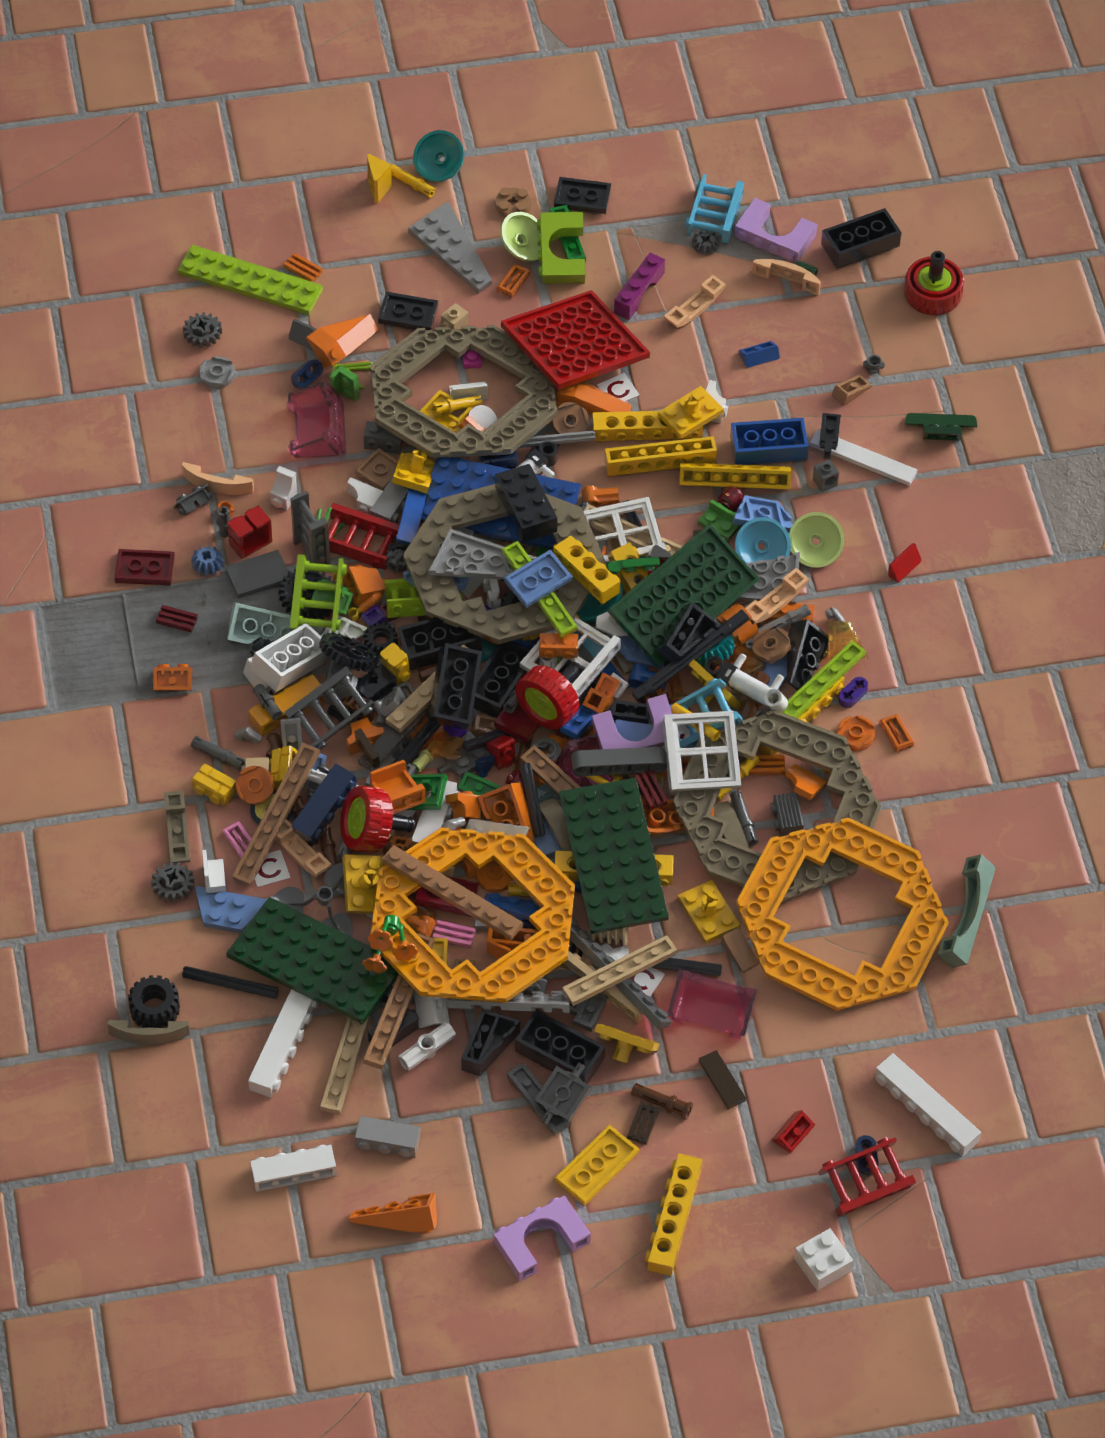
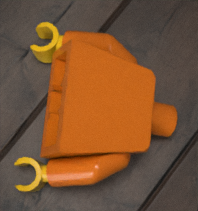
(366, 586)

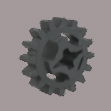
(202, 329)
(172, 881)

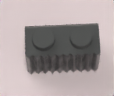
(787, 813)

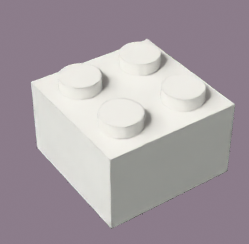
(823, 1259)

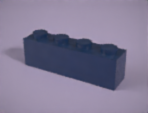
(324, 803)

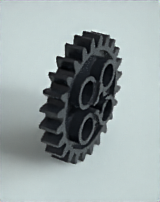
(287, 588)
(349, 652)

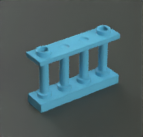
(729, 217)
(713, 687)

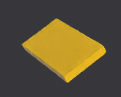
(596, 1165)

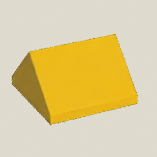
(379, 177)

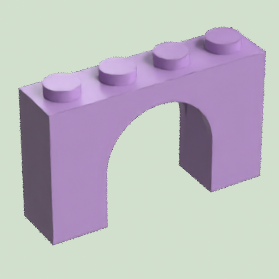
(788, 246)
(610, 738)
(557, 1216)

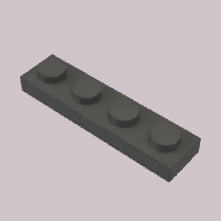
(529, 1088)

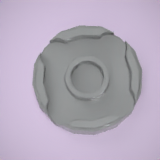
(217, 372)

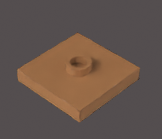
(377, 469)

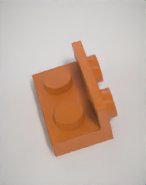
(554, 646)
(172, 678)

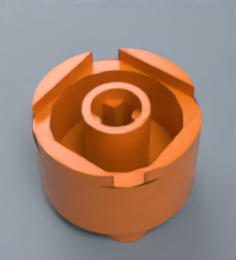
(743, 633)

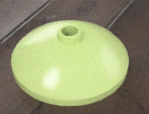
(520, 236)
(818, 526)

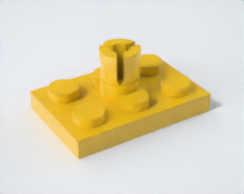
(690, 412)
(414, 471)
(704, 677)
(361, 882)
(708, 911)
(625, 1042)

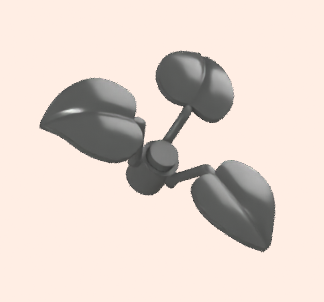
(334, 880)

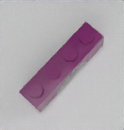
(630, 296)

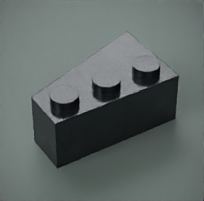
(686, 631)
(488, 1040)

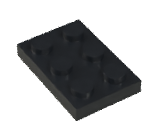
(583, 195)
(407, 311)

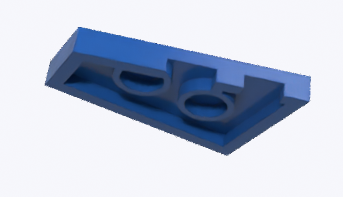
(513, 905)

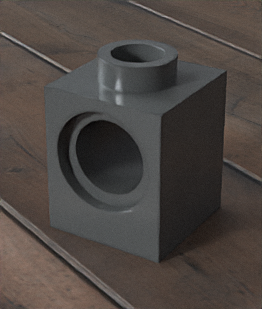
(825, 475)

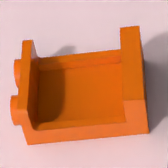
(399, 785)

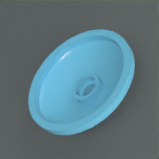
(764, 531)

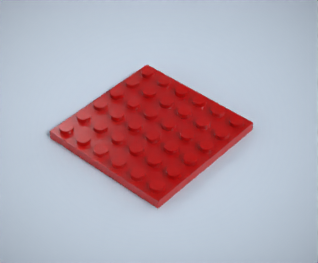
(575, 339)

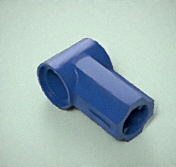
(639, 675)

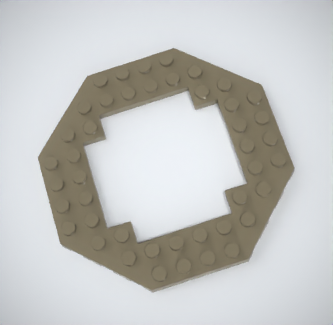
(435, 439)
(440, 594)
(793, 738)

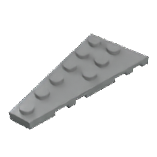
(448, 241)
(470, 557)
(771, 575)
(520, 1002)

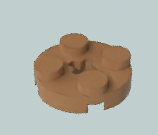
(509, 195)
(575, 412)
(775, 652)

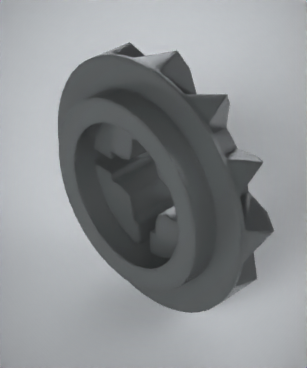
(707, 247)
(545, 743)

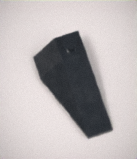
(807, 650)

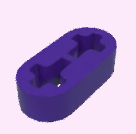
(851, 690)

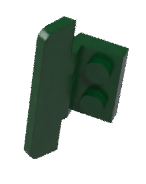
(941, 425)

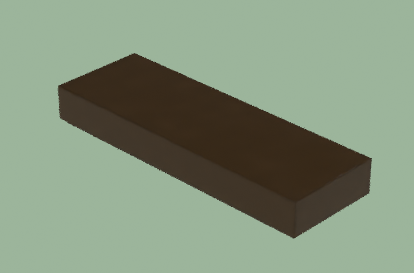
(722, 1079)

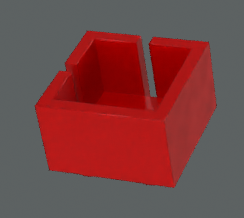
(250, 532)

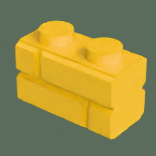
(396, 662)
(281, 762)
(214, 785)

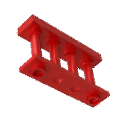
(366, 522)
(866, 1197)

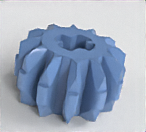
(207, 560)

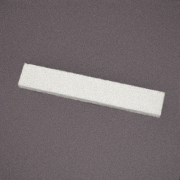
(869, 460)

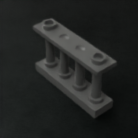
(309, 530)
(327, 689)

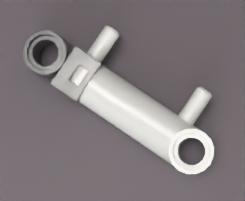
(542, 459)
(747, 684)

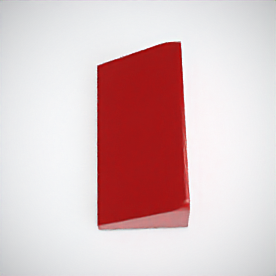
(904, 563)
(793, 1131)

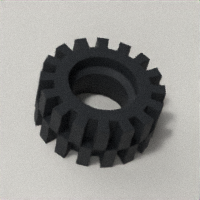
(380, 631)

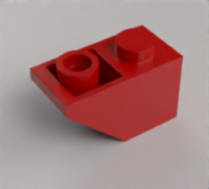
(504, 751)

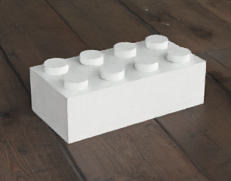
(289, 658)

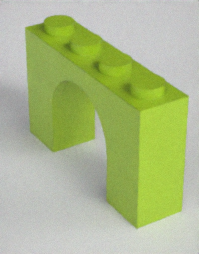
(554, 269)

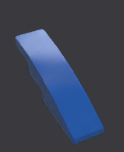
(410, 516)

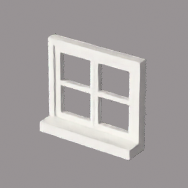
(625, 507)
(592, 669)
(674, 753)

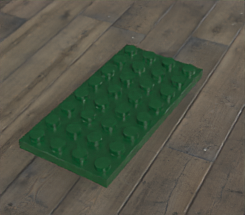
(700, 573)
(613, 855)
(312, 960)

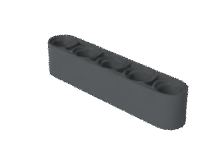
(618, 761)

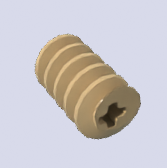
(617, 935)

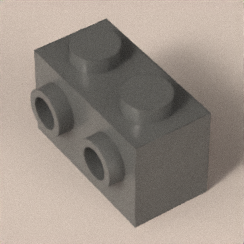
(378, 437)

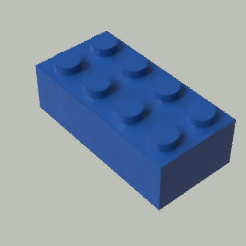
(769, 441)

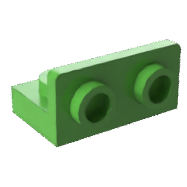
(345, 382)
(720, 519)
(329, 596)

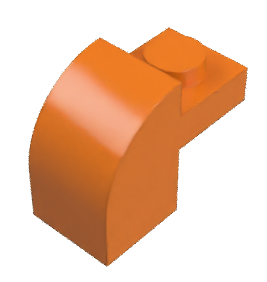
(602, 696)

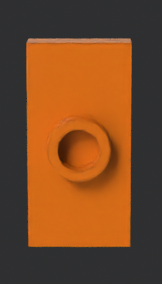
(372, 733)
(464, 805)

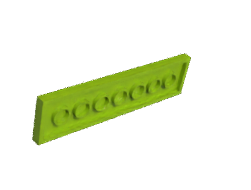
(250, 279)

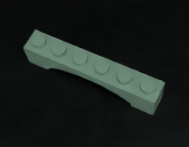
(978, 879)

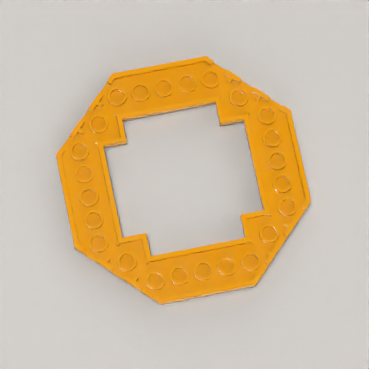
(517, 968)
(811, 975)

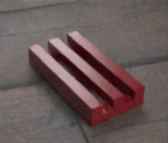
(178, 616)
(644, 776)

